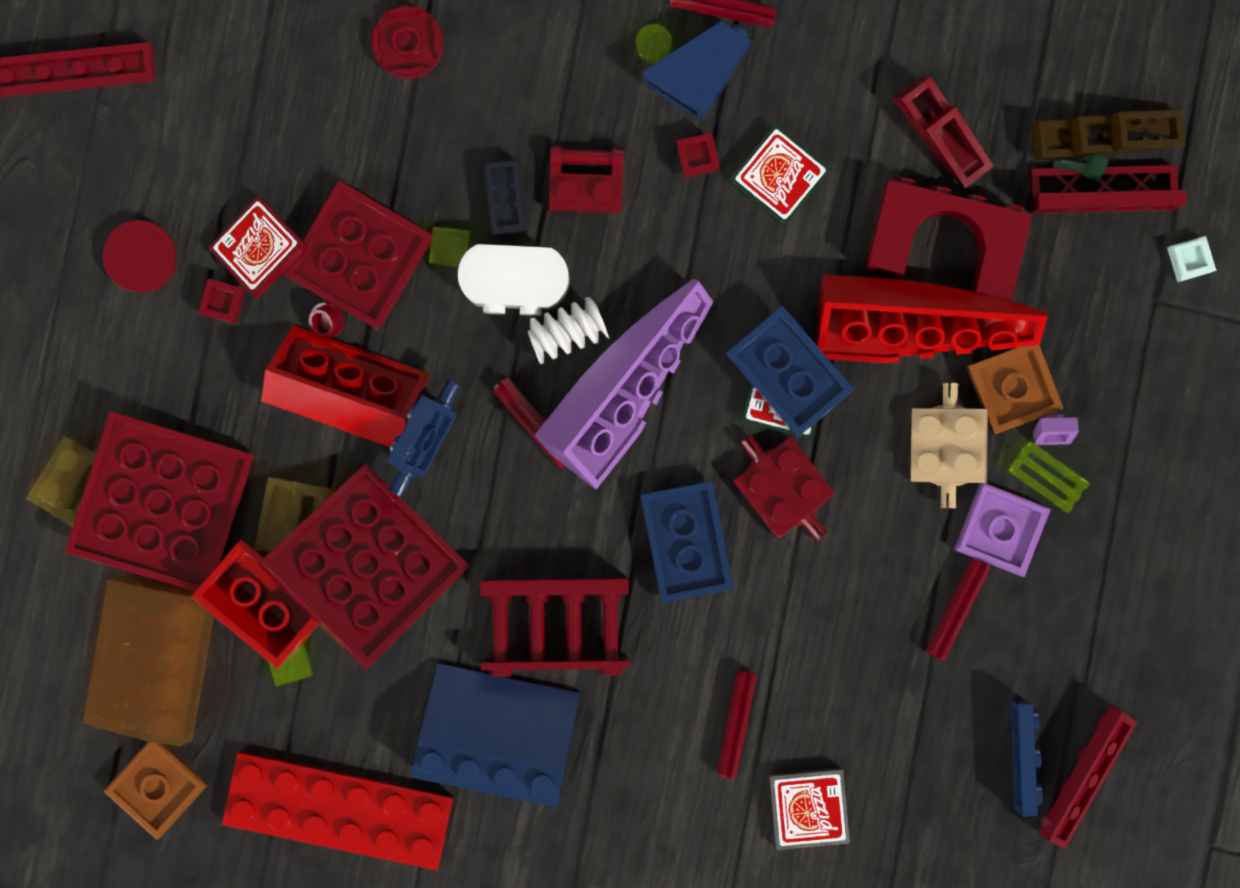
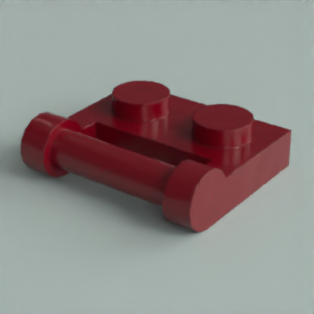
(586, 191)

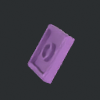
(1002, 529)

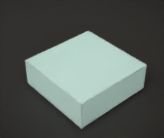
(1191, 259)

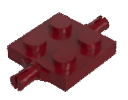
(783, 487)

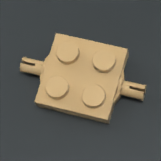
(949, 445)

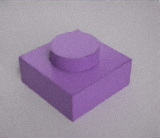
(1055, 430)

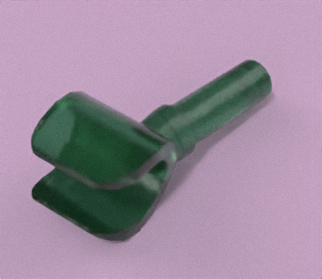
(1092, 169)

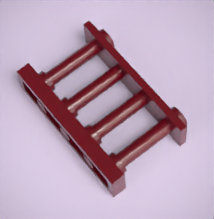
(536, 594)

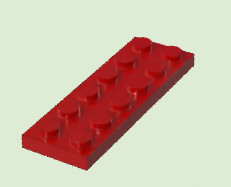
(337, 810)

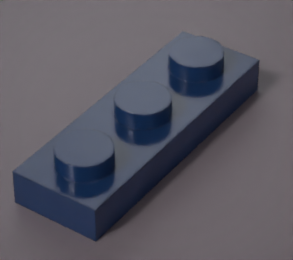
(1025, 757)

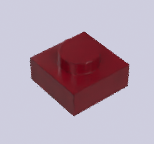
(697, 155)
(222, 301)

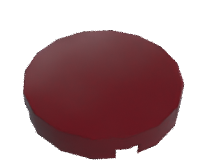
(407, 42)
(140, 256)

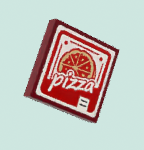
(258, 247)

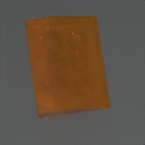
(148, 663)

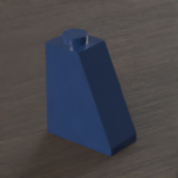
(699, 69)

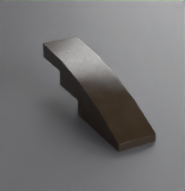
(1108, 134)

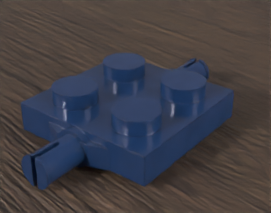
(422, 437)

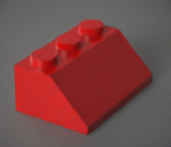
(255, 606)

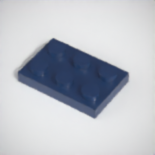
(789, 371)
(687, 542)

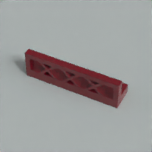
(1109, 199)

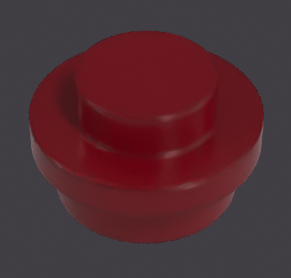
(326, 320)

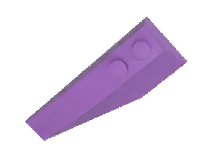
(608, 402)

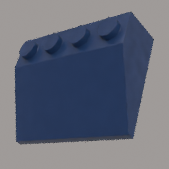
(496, 735)

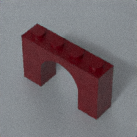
(998, 232)

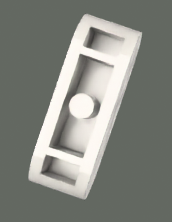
(513, 278)

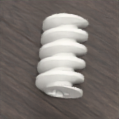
(566, 329)

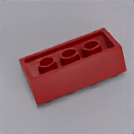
(342, 386)

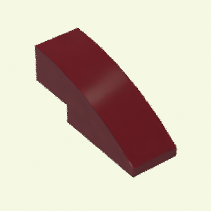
(943, 130)

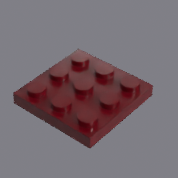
(359, 255)

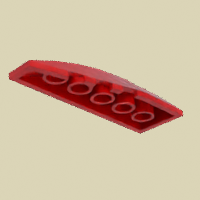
(900, 318)

